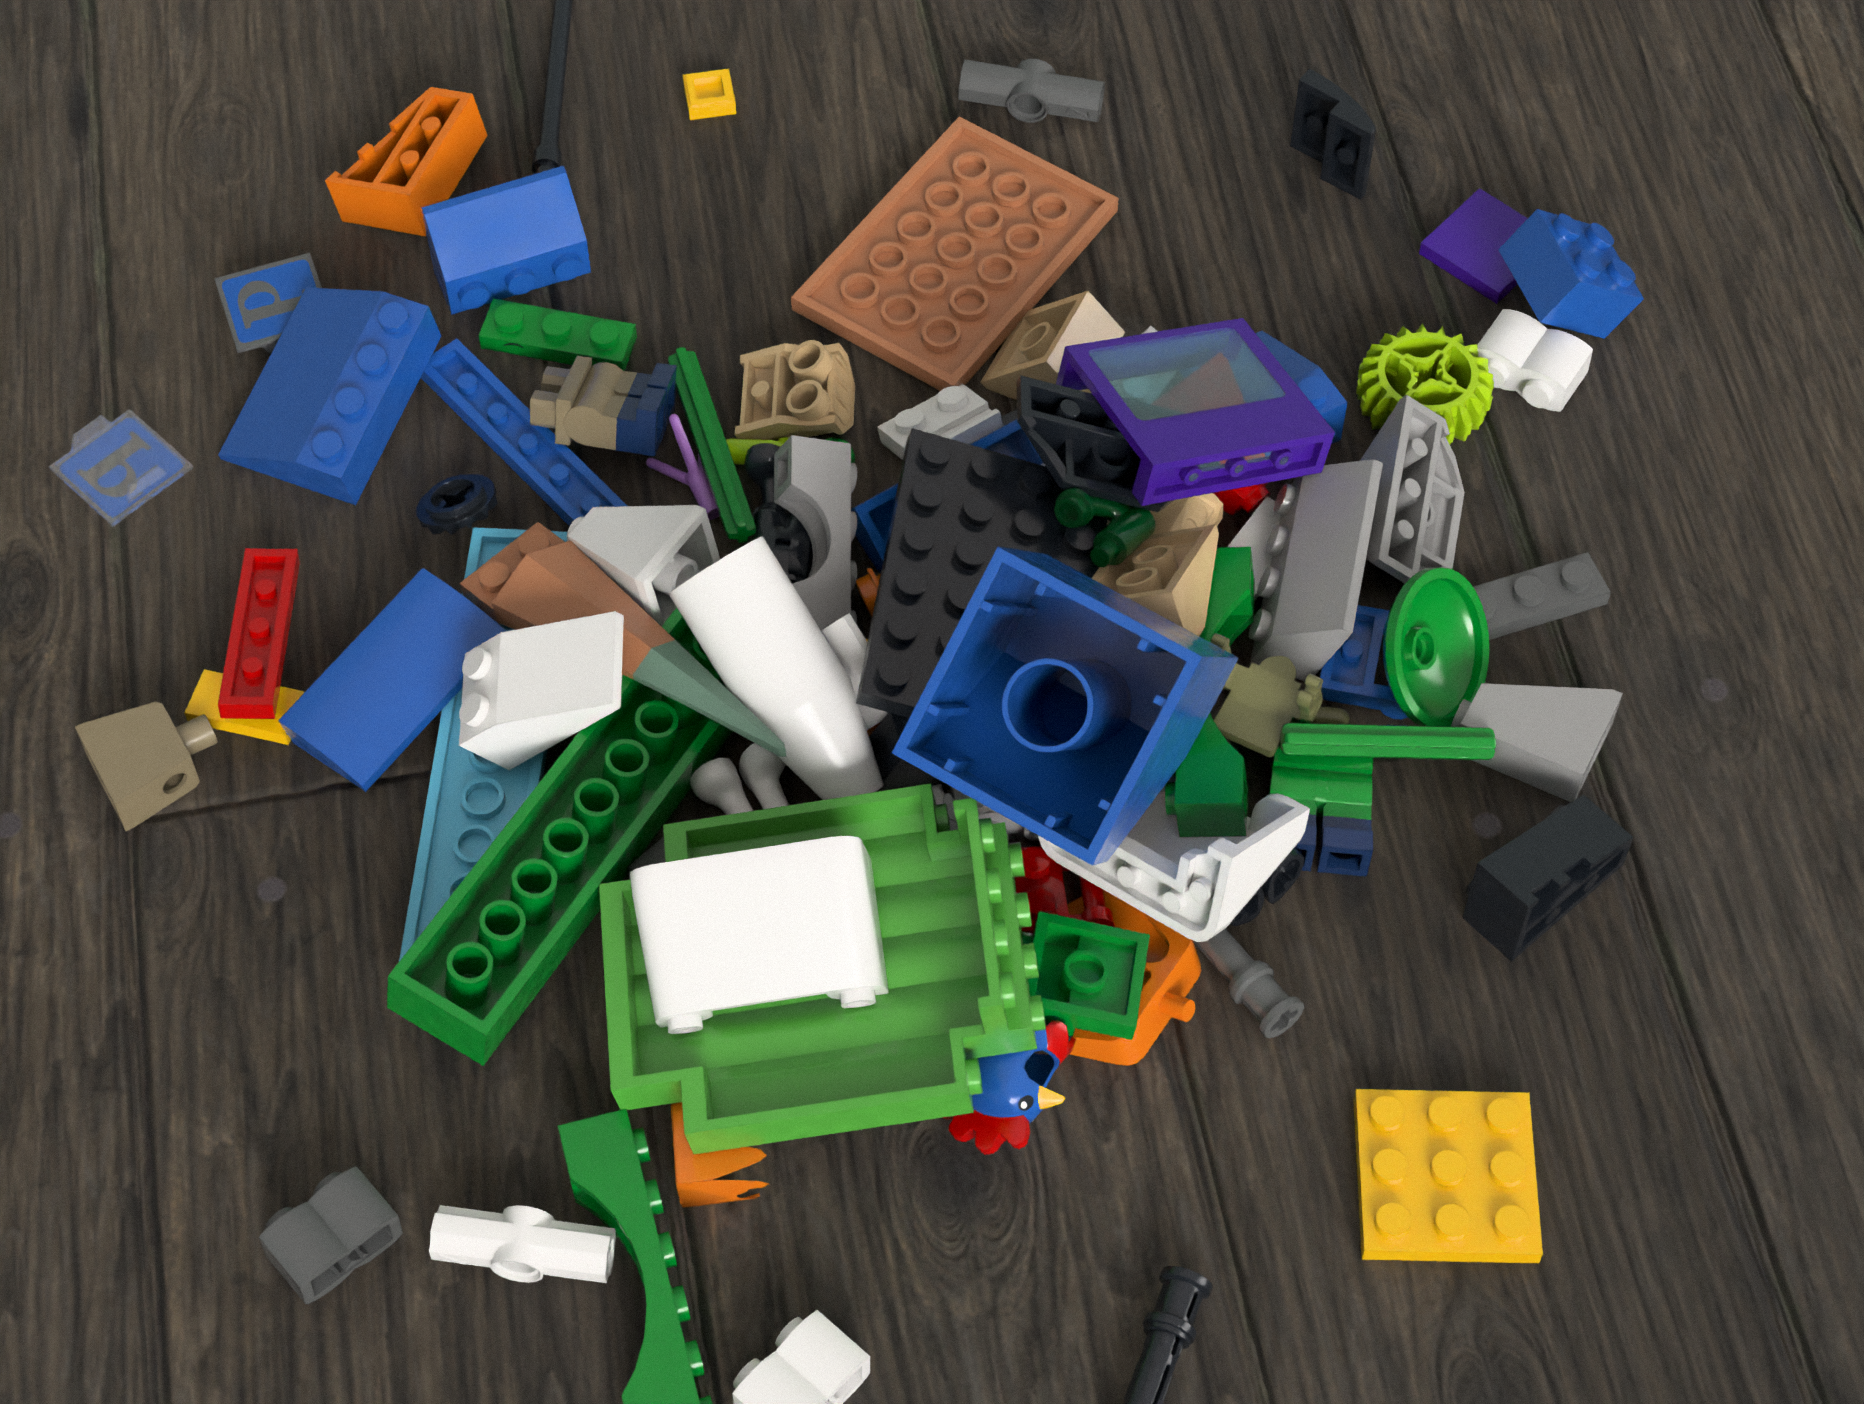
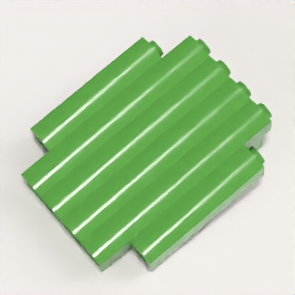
(806, 1061)

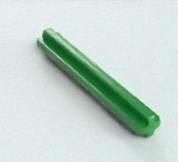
(1387, 741)

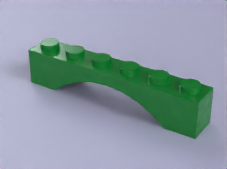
(1211, 780)
(609, 1183)

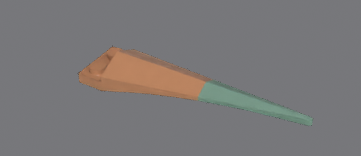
(552, 581)

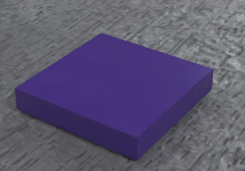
(1470, 241)

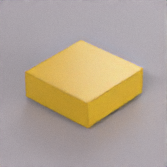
(709, 94)

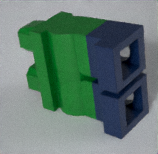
(1342, 798)

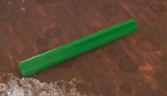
(712, 446)

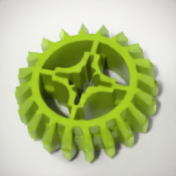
(1431, 371)

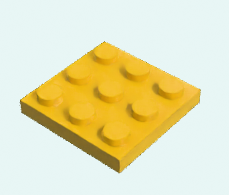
(1446, 1176)

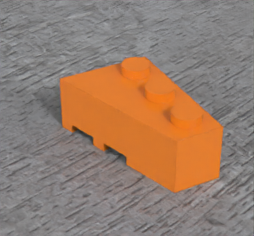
(412, 164)

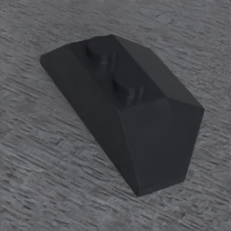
(1078, 441)

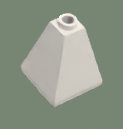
(647, 549)

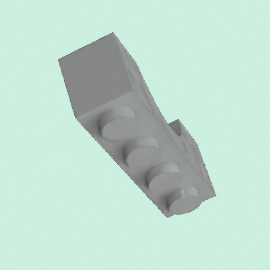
(816, 486)

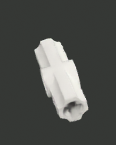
(522, 1244)

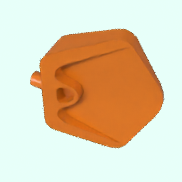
(1168, 977)

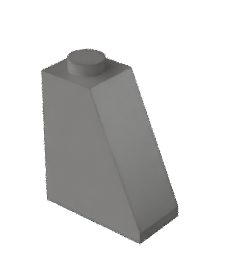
(1543, 731)

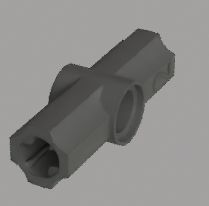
(1031, 90)

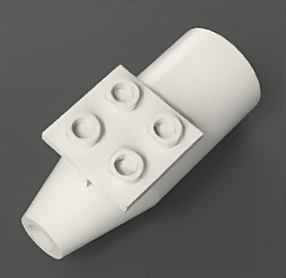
(786, 667)

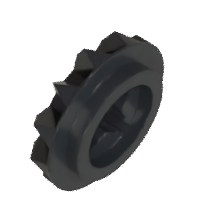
(456, 503)

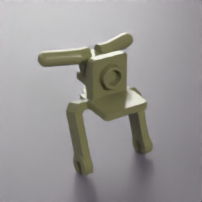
(1266, 699)

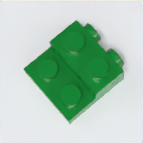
(1088, 974)

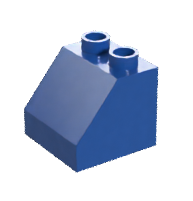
(1062, 703)

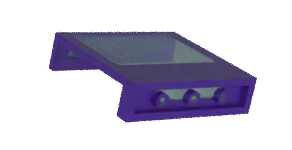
(1201, 409)

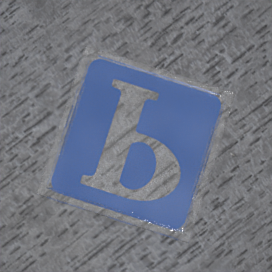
(119, 465)

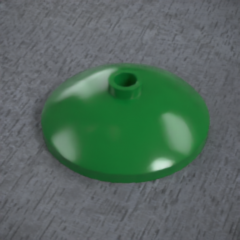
(1435, 646)

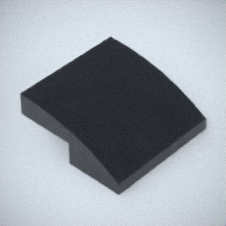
(1334, 132)

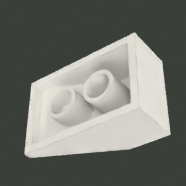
(540, 686)

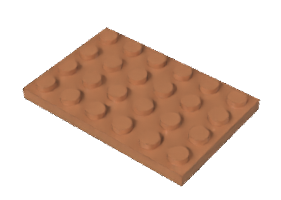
(955, 255)

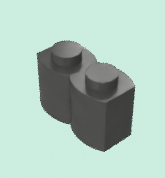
(330, 1234)

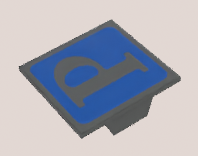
(263, 299)

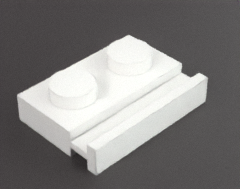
(951, 413)

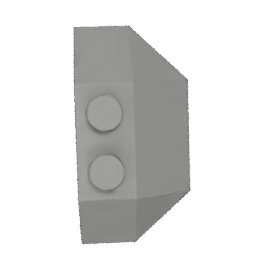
(1417, 493)

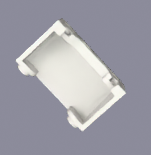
(1193, 881)
(759, 929)

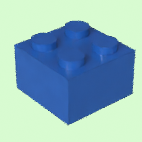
(1571, 273)

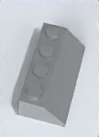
(1315, 565)

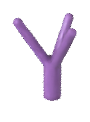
(695, 478)

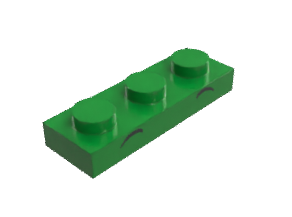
(556, 334)

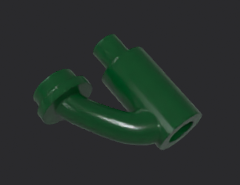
(1120, 538)

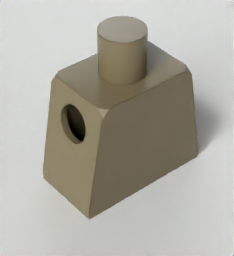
(144, 758)

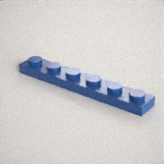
(506, 428)

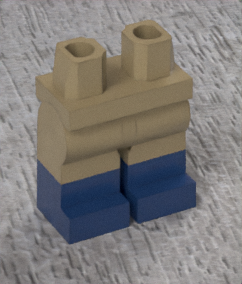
(606, 405)

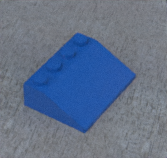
(333, 390)

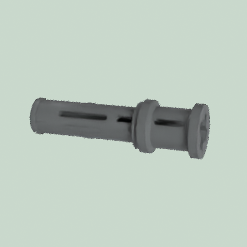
(1252, 984)

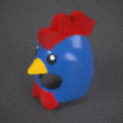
(1014, 1092)

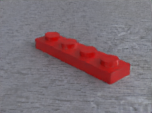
(259, 634)

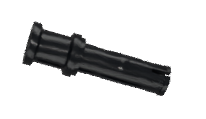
(1168, 1332)

